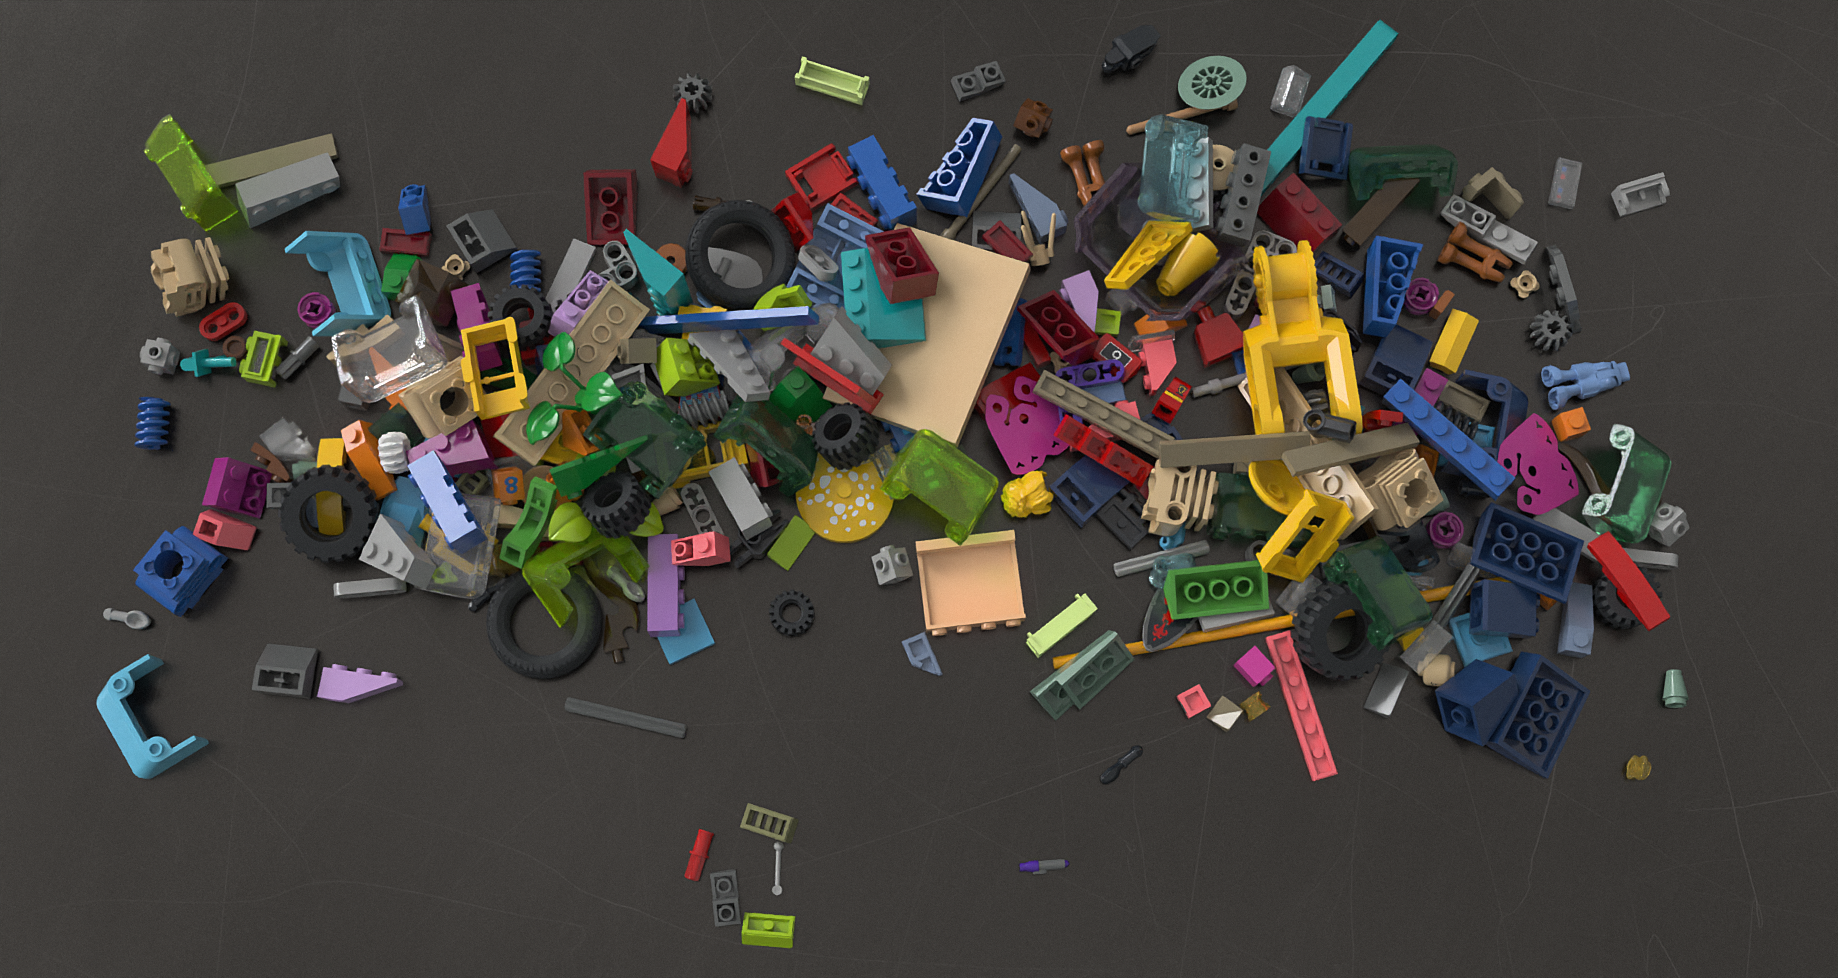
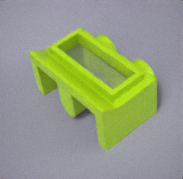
(262, 358)

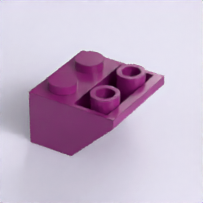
(237, 487)

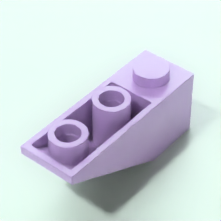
(1081, 296)
(576, 304)
(349, 686)

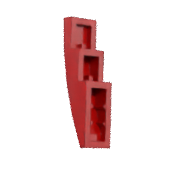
(1103, 450)
(1629, 581)

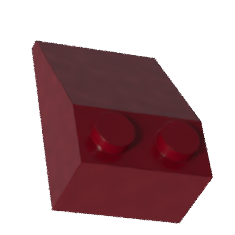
(610, 205)
(902, 265)

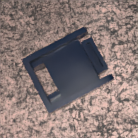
(1326, 144)

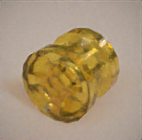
(1254, 706)

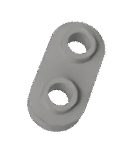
(818, 263)

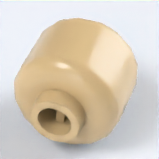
(1439, 671)

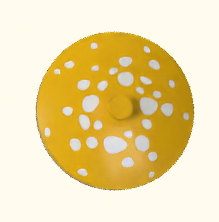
(844, 502)

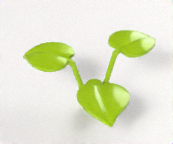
(572, 526)

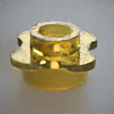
(1638, 767)

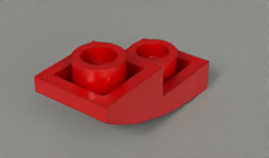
(1380, 419)

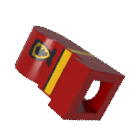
(1172, 399)

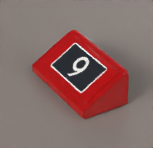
(1110, 348)

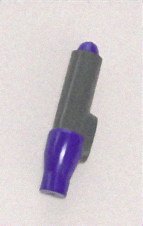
(1043, 866)

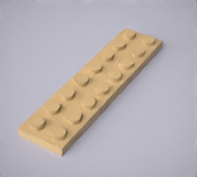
(596, 337)
(1335, 482)

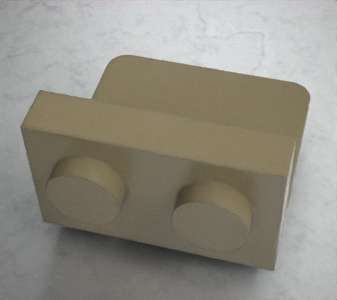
(1497, 191)

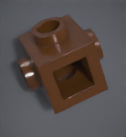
(1034, 118)

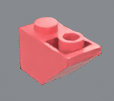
(1158, 362)
(224, 530)
(701, 550)

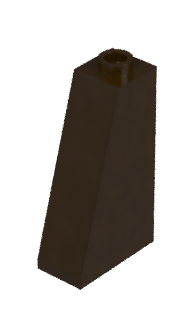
(1378, 210)

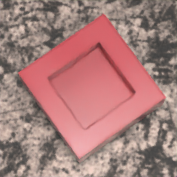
(1193, 701)

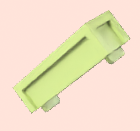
(832, 81)
(1061, 625)

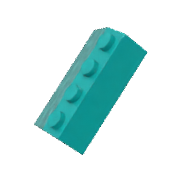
(663, 280)
(869, 308)

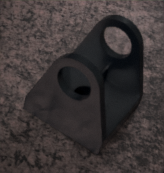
(1413, 548)

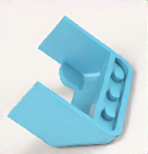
(352, 276)
(144, 756)

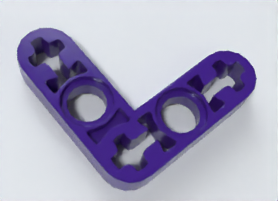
(1077, 373)

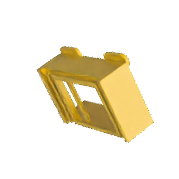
(503, 401)
(729, 451)
(1320, 545)

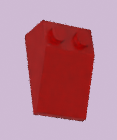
(673, 153)
(1005, 387)

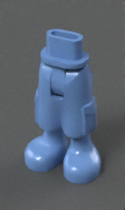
(1588, 380)

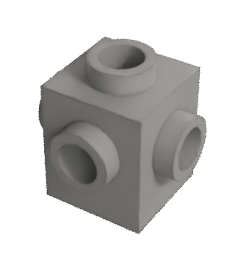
(159, 356)
(1668, 524)
(892, 565)

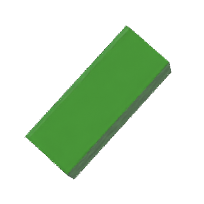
(1216, 589)

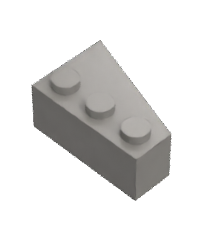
(851, 354)
(741, 498)
(397, 553)

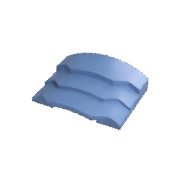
(833, 234)

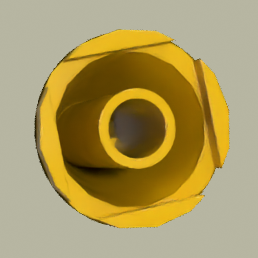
(1186, 263)

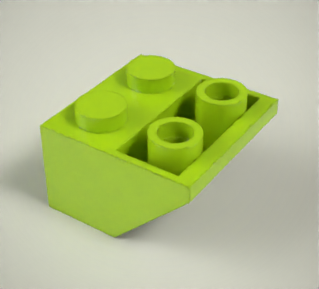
(683, 368)

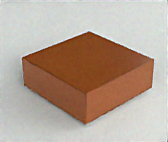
(1441, 304)

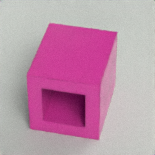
(1255, 667)

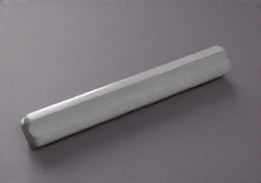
(1146, 562)

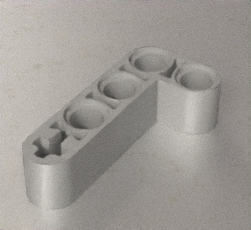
(1274, 244)
(616, 267)

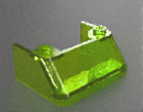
(187, 174)
(549, 573)

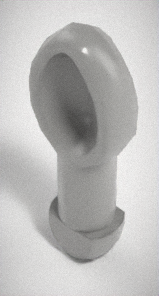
(630, 588)
(134, 619)

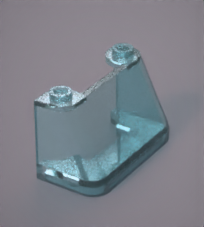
(1166, 168)

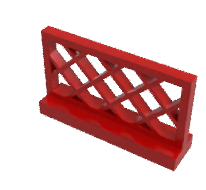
(832, 378)

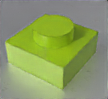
(1107, 322)

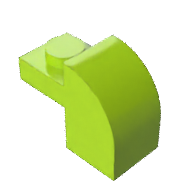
(783, 298)

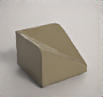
(1224, 713)

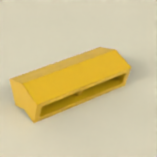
(1453, 341)

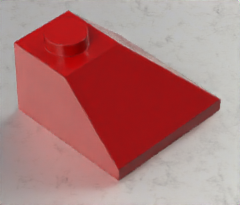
(797, 217)

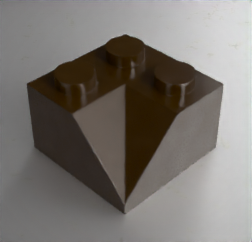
(433, 288)

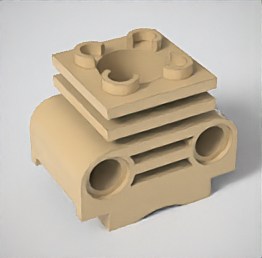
(188, 275)
(423, 401)
(1400, 488)
(1180, 496)

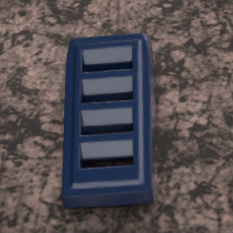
(1350, 272)

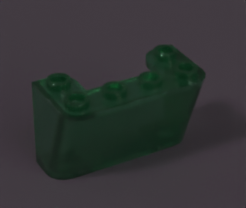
(670, 441)
(1242, 511)
(1382, 588)

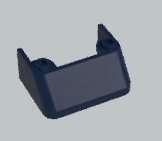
(1512, 410)

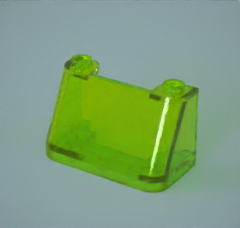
(943, 481)

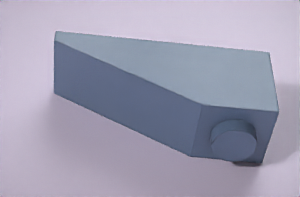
(1038, 209)
(1577, 622)

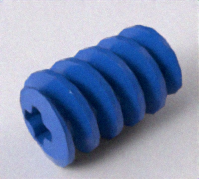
(524, 269)
(151, 423)

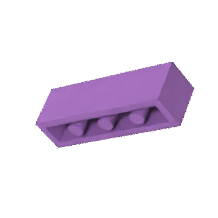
(664, 588)

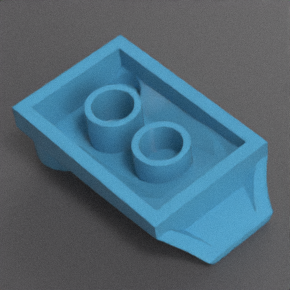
(406, 508)

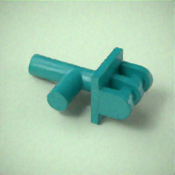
(202, 363)

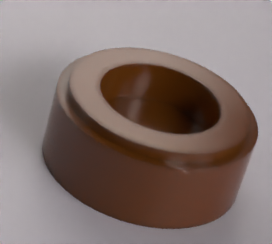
(235, 347)

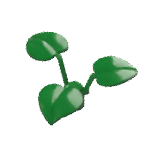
(596, 395)

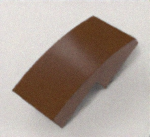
(276, 467)

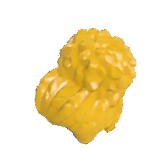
(1027, 495)

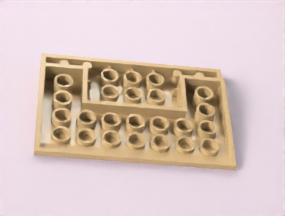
(941, 378)

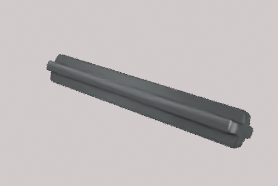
(625, 717)

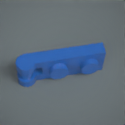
(1013, 339)

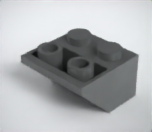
(985, 220)
(481, 238)
(285, 671)

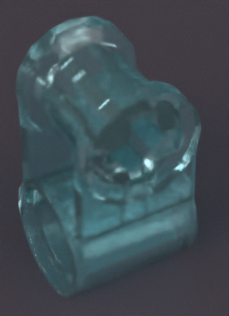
(1179, 561)

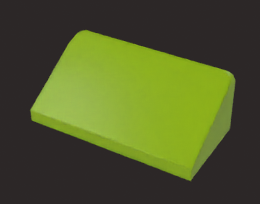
(791, 543)
(768, 930)

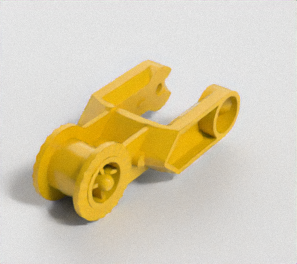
(1295, 334)

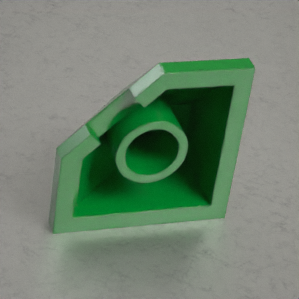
(396, 274)
(799, 395)

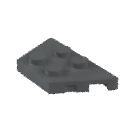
(1565, 291)

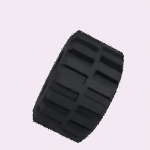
(523, 298)
(845, 436)
(616, 504)
(1609, 606)

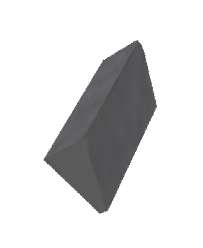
(1386, 690)

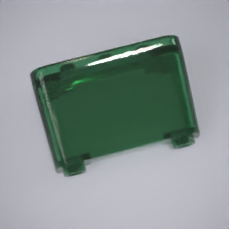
(1373, 164)
(774, 438)
(1635, 491)

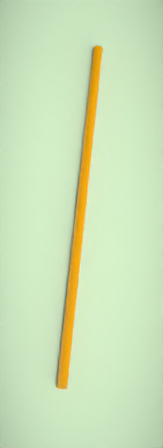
(1253, 627)

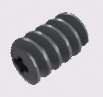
(704, 411)

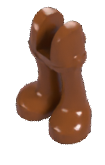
(1073, 157)
(1484, 269)

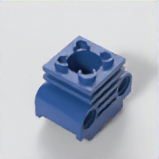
(200, 569)

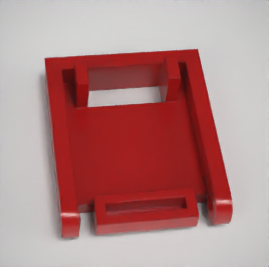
(824, 175)

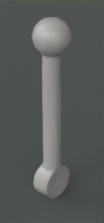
(777, 889)

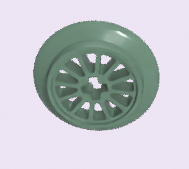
(1195, 86)

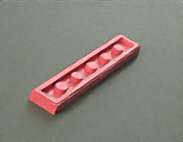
(1301, 706)

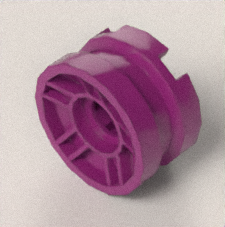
(309, 303)
(1417, 305)
(1454, 527)

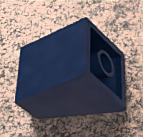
(1503, 610)
(1476, 700)

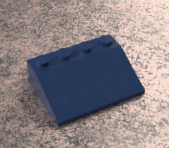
(1526, 552)
(1540, 715)

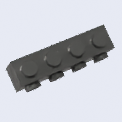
(1243, 195)

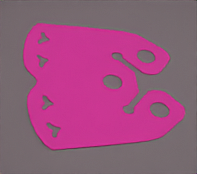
(1022, 440)
(1536, 452)

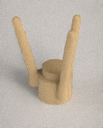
(1040, 253)

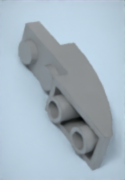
(1487, 231)

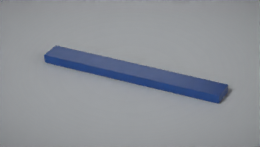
(730, 320)

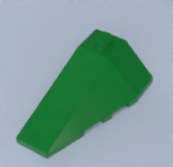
(581, 473)

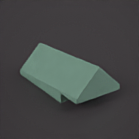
(1083, 675)

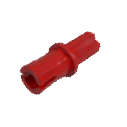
(698, 855)

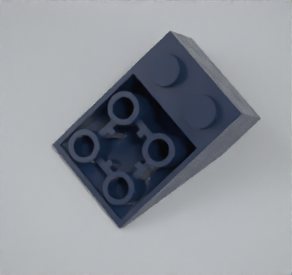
(1396, 358)
(1086, 489)

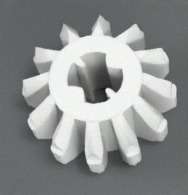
(393, 452)

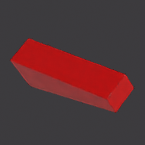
(1035, 347)

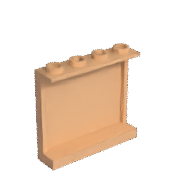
(970, 583)

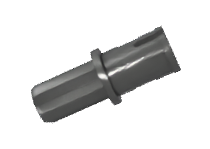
(297, 358)

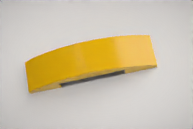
(330, 504)

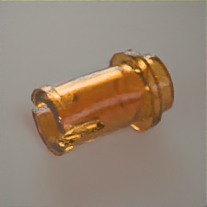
(805, 423)

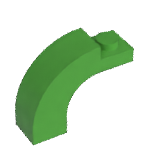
(532, 524)

